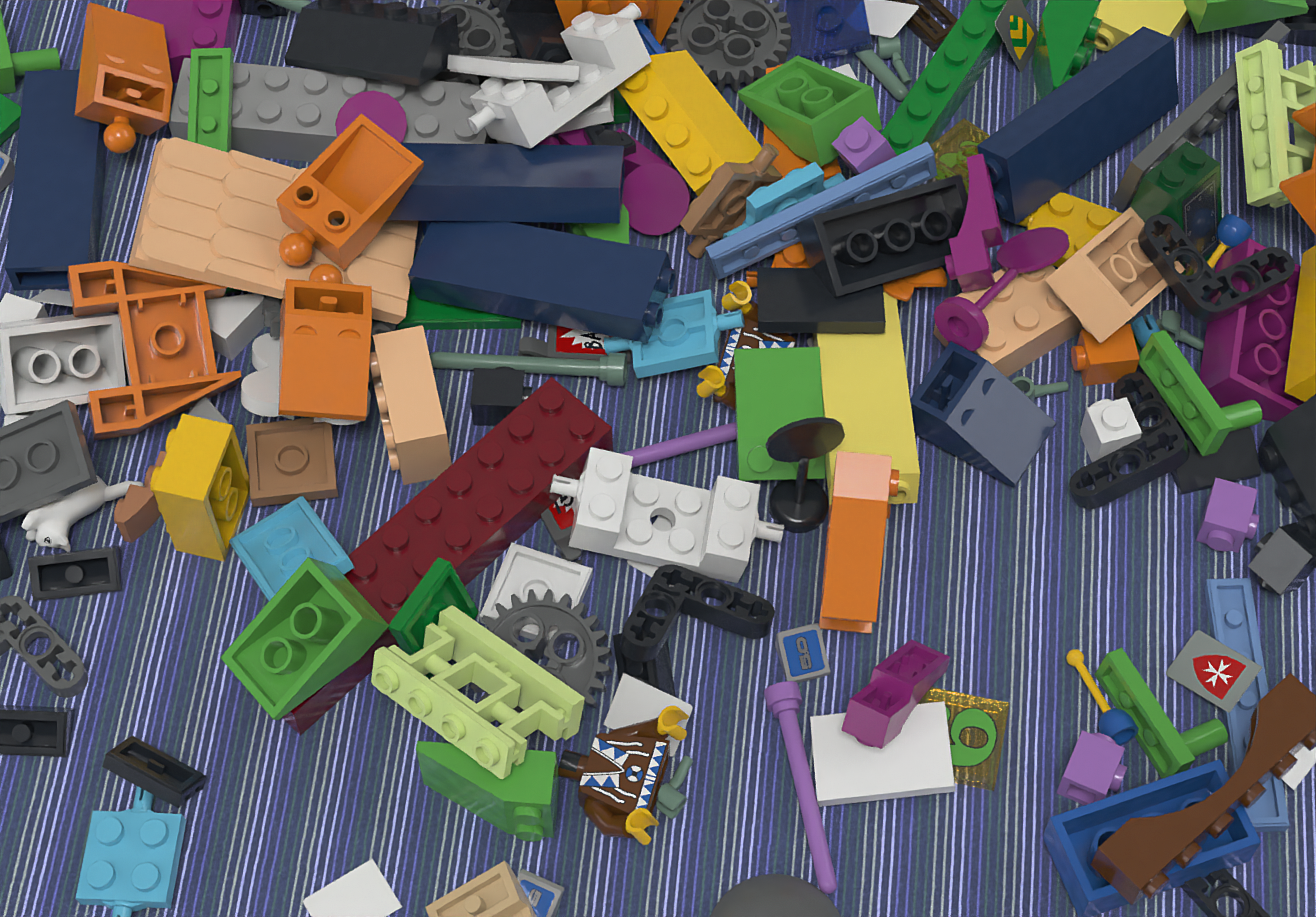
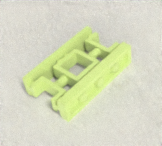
(1266, 106)
(493, 667)

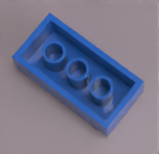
(1079, 832)

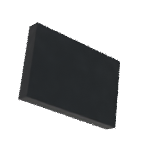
(800, 303)

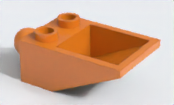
(123, 76)
(352, 182)
(324, 346)

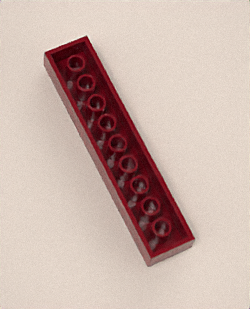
(467, 516)

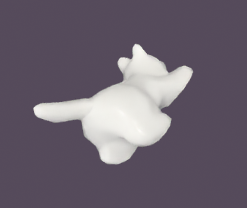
(52, 521)

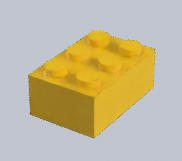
(202, 486)

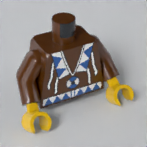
(720, 379)
(625, 774)

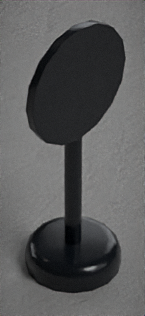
(802, 502)

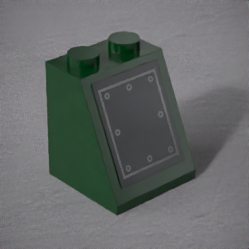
(1189, 192)

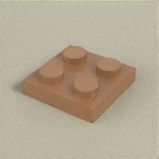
(291, 461)

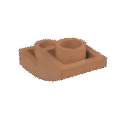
(138, 508)

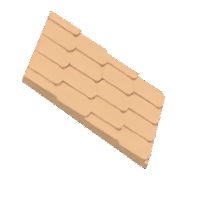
(220, 224)

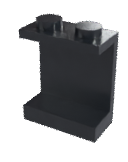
(536, 29)

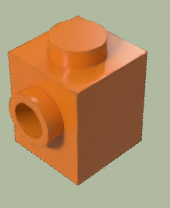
(1105, 361)

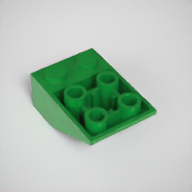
(1064, 42)

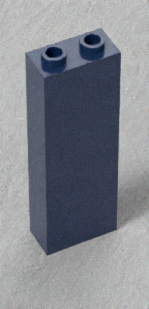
(1081, 123)
(515, 183)
(55, 184)
(544, 276)

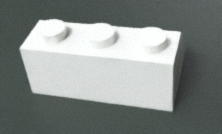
(58, 360)

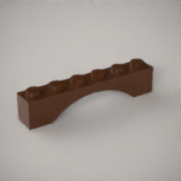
(1149, 847)

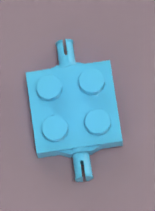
(792, 189)
(684, 338)
(131, 858)

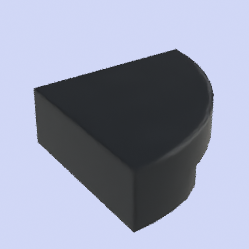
(599, 136)

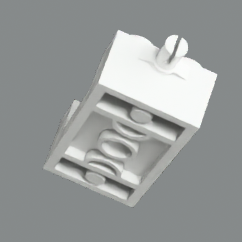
(527, 112)
(709, 527)

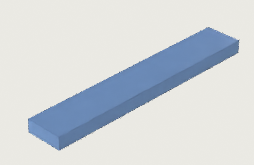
(781, 230)
(1235, 625)

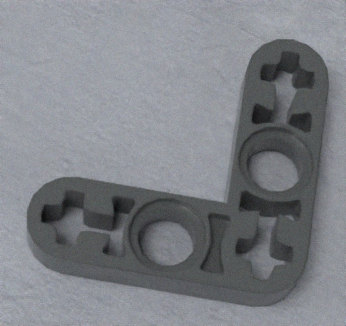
(41, 664)

